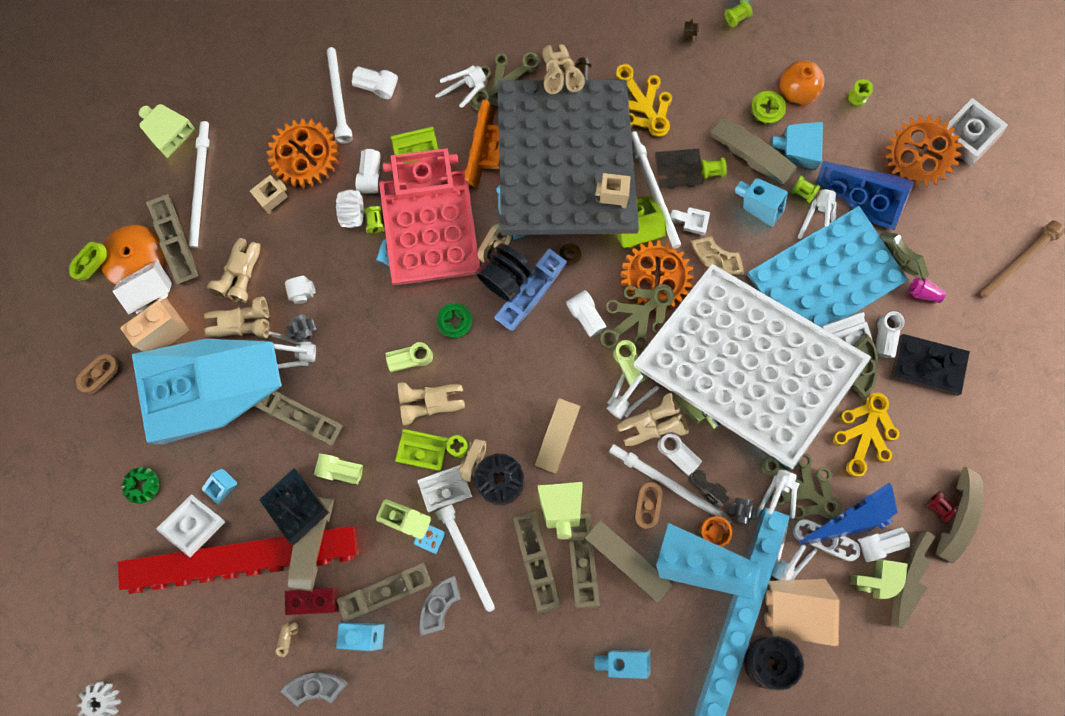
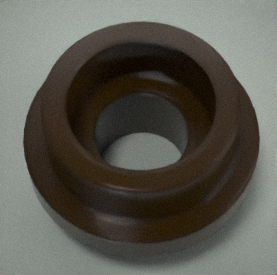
(691, 29)
(570, 247)

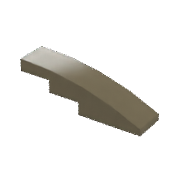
(754, 150)
(172, 239)
(628, 560)
(536, 562)
(913, 590)

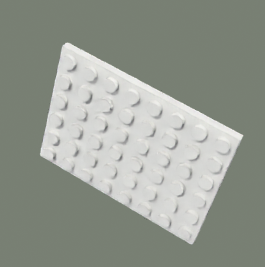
(752, 364)

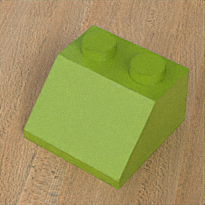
(650, 223)

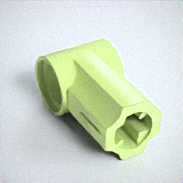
(406, 357)
(627, 363)
(332, 468)

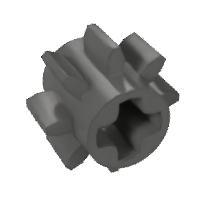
(301, 328)
(742, 511)

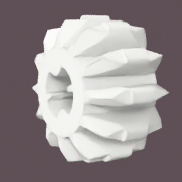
(349, 208)
(96, 694)

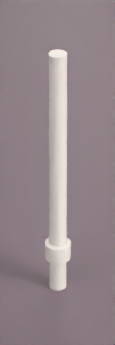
(202, 144)
(640, 154)
(632, 460)

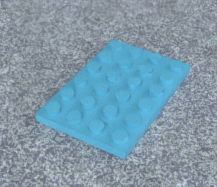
(831, 271)

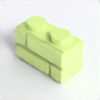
(403, 519)

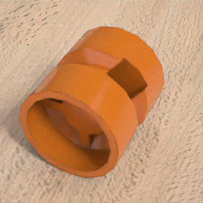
(715, 530)

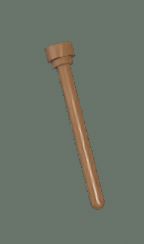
(1051, 232)

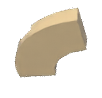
(710, 253)

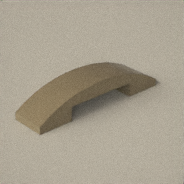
(301, 417)
(967, 517)
(305, 554)
(583, 566)
(384, 592)

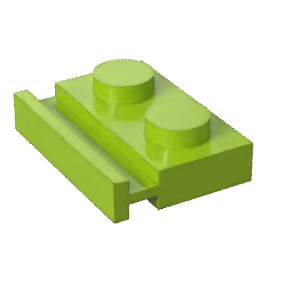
(414, 142)
(421, 450)

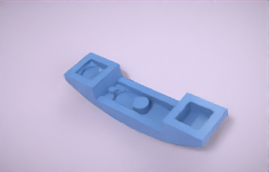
(545, 274)

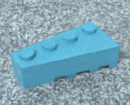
(705, 564)

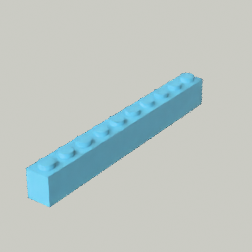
(741, 618)

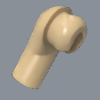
(284, 640)

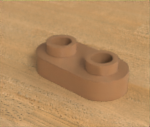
(97, 372)
(648, 506)

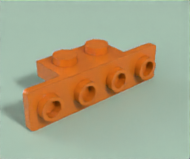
(485, 146)

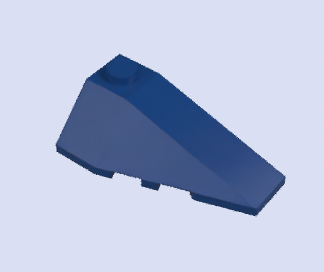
(877, 193)
(863, 517)

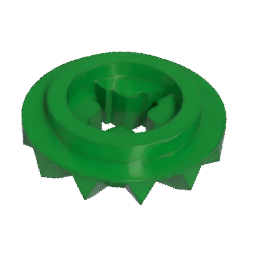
(461, 312)
(149, 487)

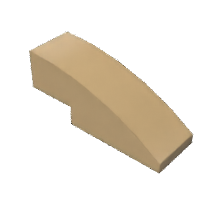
(557, 436)

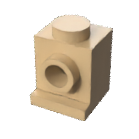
(265, 188)
(614, 189)

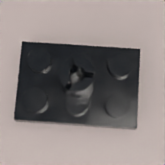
(930, 364)
(294, 506)

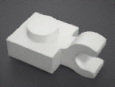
(693, 220)

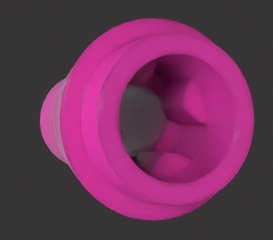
(926, 290)

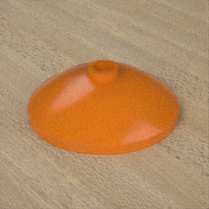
(143, 248)

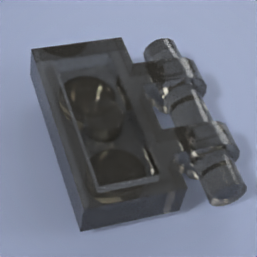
(679, 162)
(711, 492)

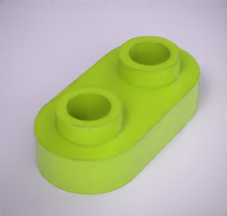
(87, 261)

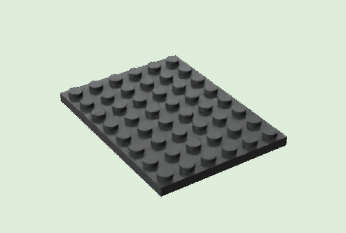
(556, 154)

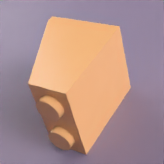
(155, 327)
(803, 611)

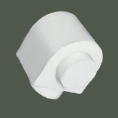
(299, 289)

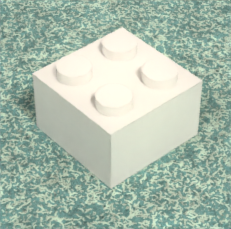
(977, 130)
(143, 287)

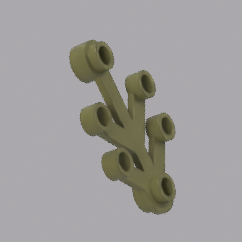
(499, 74)
(640, 313)
(806, 489)

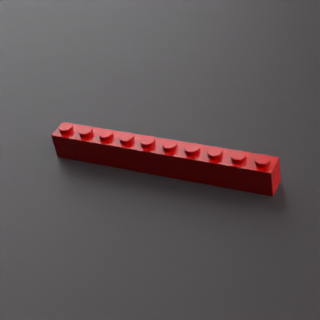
(229, 560)

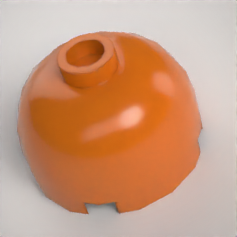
(802, 82)

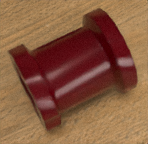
(947, 513)

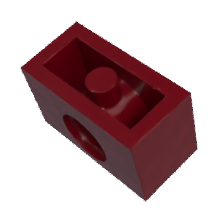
(311, 602)

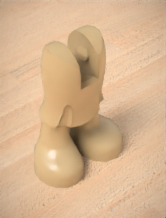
(558, 65)
(240, 266)
(233, 321)
(434, 398)
(648, 423)

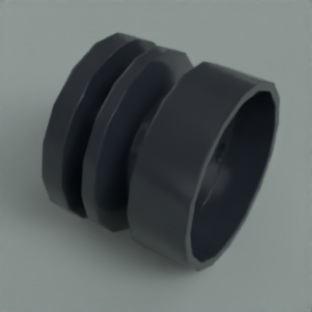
(508, 268)
(501, 493)
(787, 666)

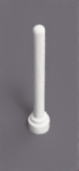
(342, 133)
(447, 517)

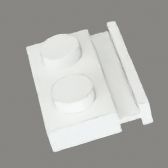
(849, 328)
(444, 489)

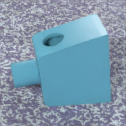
(801, 144)
(763, 200)
(360, 636)
(636, 663)

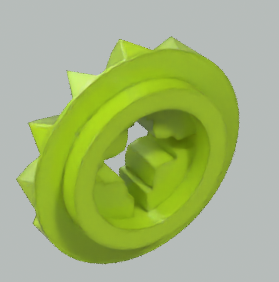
(776, 103)

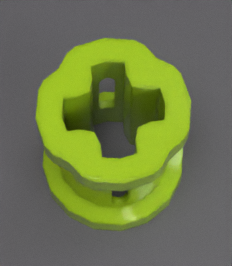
(738, 13)
(861, 91)
(713, 168)
(805, 189)
(374, 219)
(451, 443)

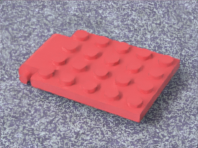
(428, 218)

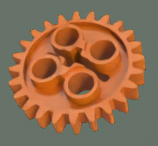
(933, 131)
(289, 166)
(677, 277)

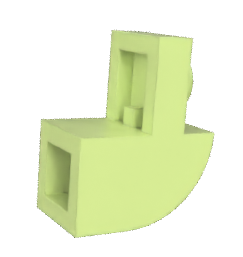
(887, 582)

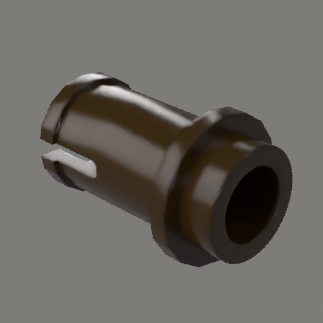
(584, 66)

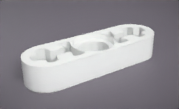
(840, 553)

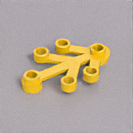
(644, 104)
(868, 431)

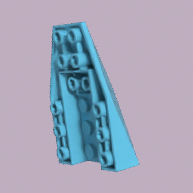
(202, 385)

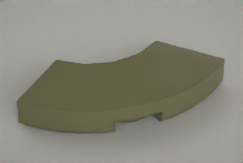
(911, 262)
(868, 377)

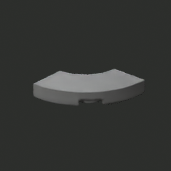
(437, 604)
(314, 685)

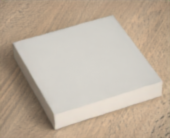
(190, 525)

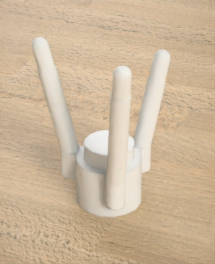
(473, 78)
(825, 203)
(303, 351)
(619, 406)
(782, 482)
(786, 570)

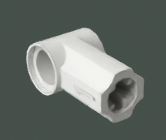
(380, 83)
(368, 177)
(583, 308)
(888, 337)
(680, 455)
(878, 545)

